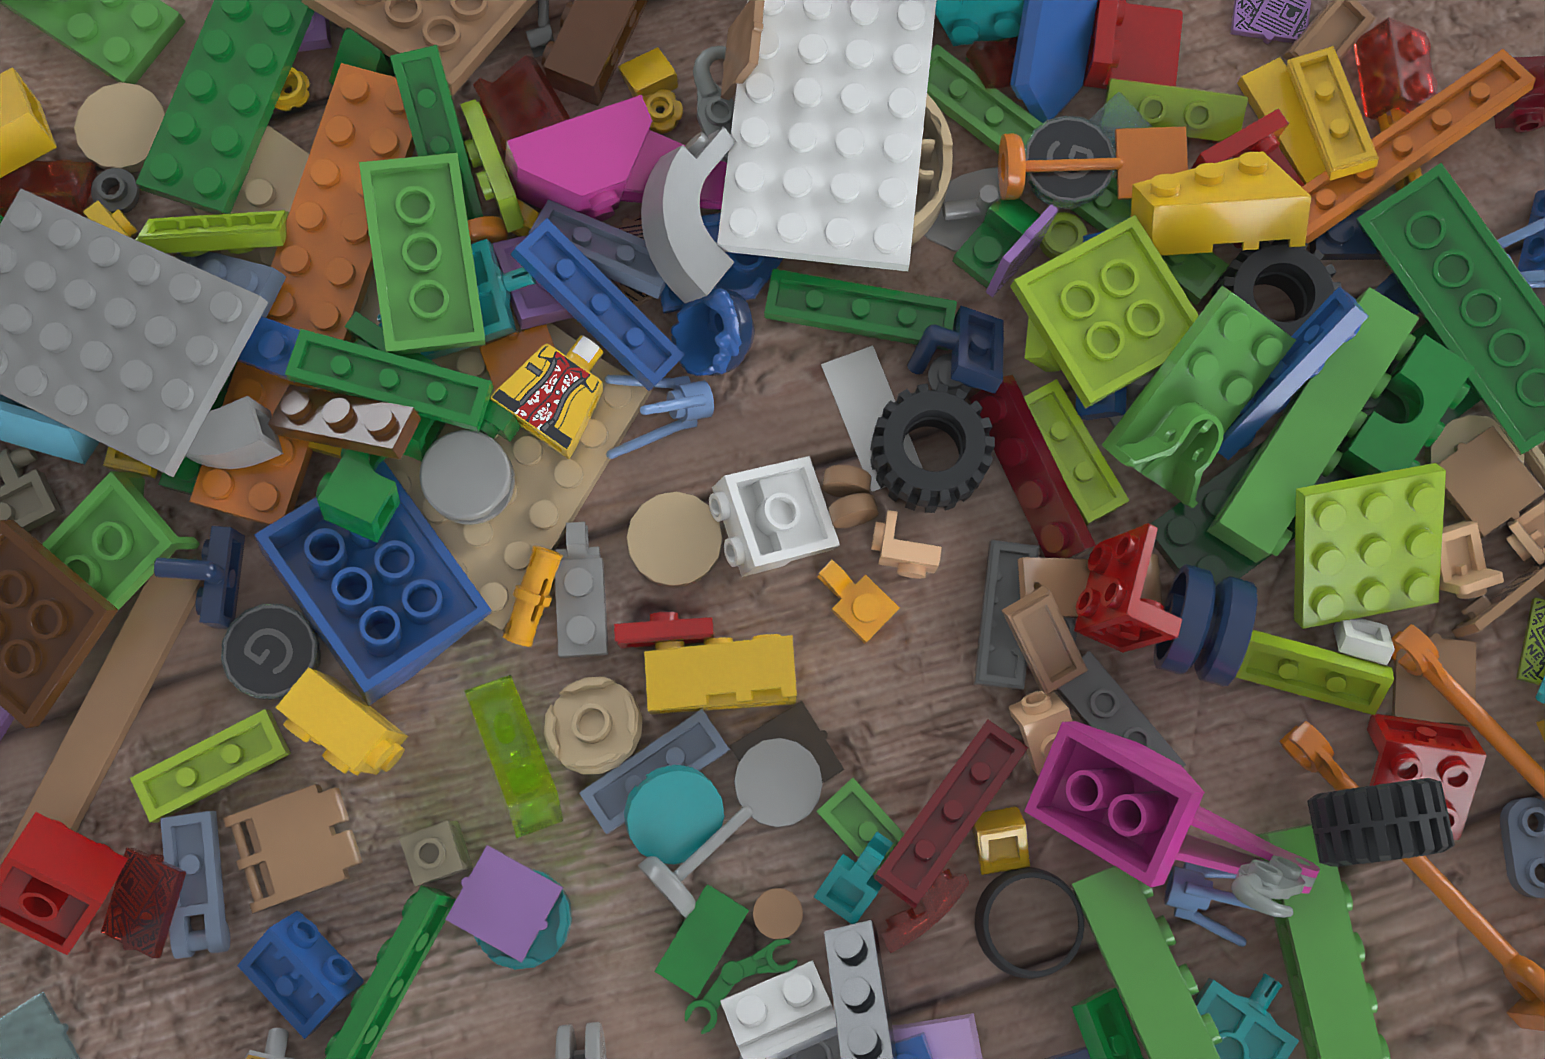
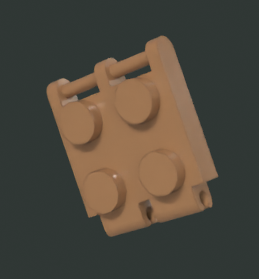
(294, 845)

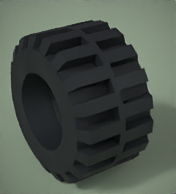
(1284, 267)
(944, 412)
(1380, 822)

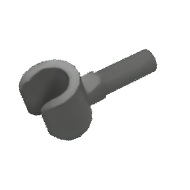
(540, 36)

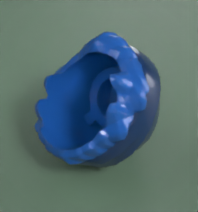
(713, 333)

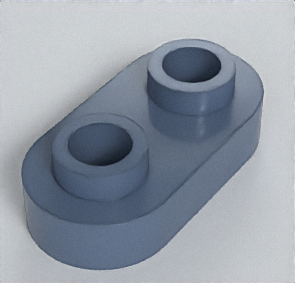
(1522, 846)

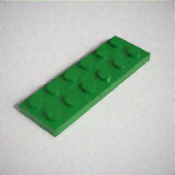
(224, 102)
(1468, 296)

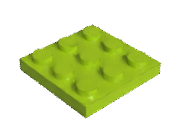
(1107, 310)
(1368, 545)

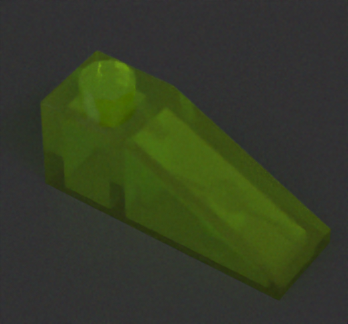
(514, 756)

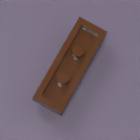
(345, 421)

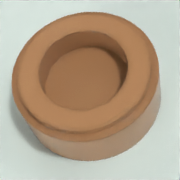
(846, 480)
(853, 510)
(778, 913)

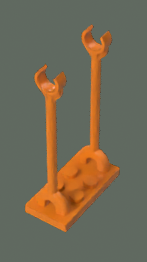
(1315, 754)

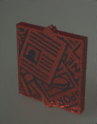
(143, 902)

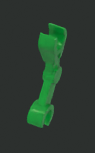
(732, 973)

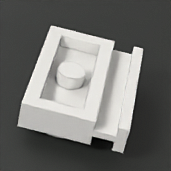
(781, 1015)

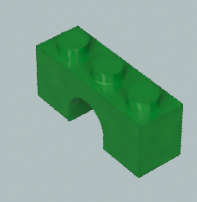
(1427, 383)
(359, 496)

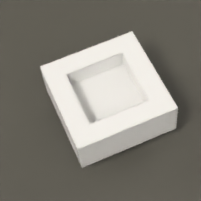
(1364, 640)

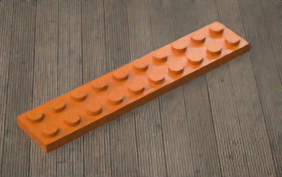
(325, 271)

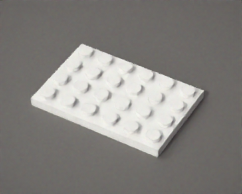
(830, 133)

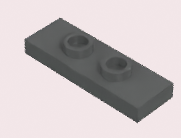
(998, 654)
(1107, 707)

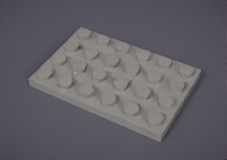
(114, 332)

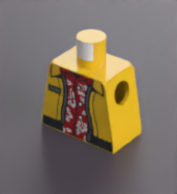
(554, 394)

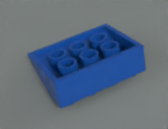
(374, 604)

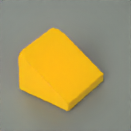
(648, 73)
(1001, 840)

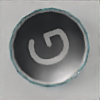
(1069, 139)
(269, 650)

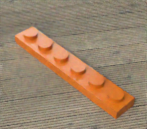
(1420, 138)

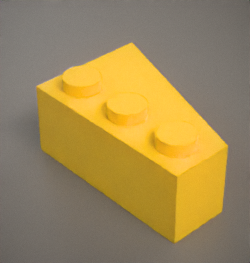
(1220, 204)
(720, 674)

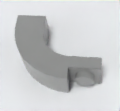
(672, 217)
(235, 436)

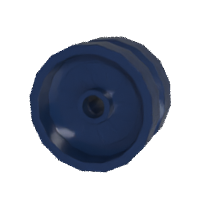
(1213, 625)

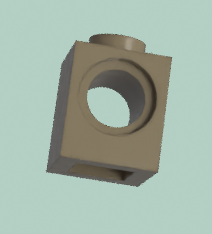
(436, 852)

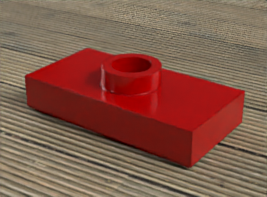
(662, 628)

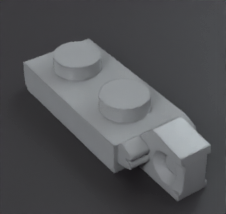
(580, 597)

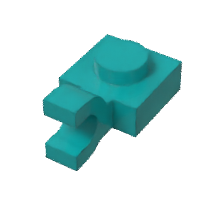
(851, 884)

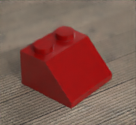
(55, 882)

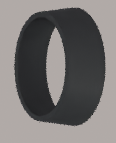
(982, 913)

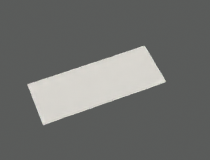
(861, 396)

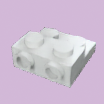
(772, 516)

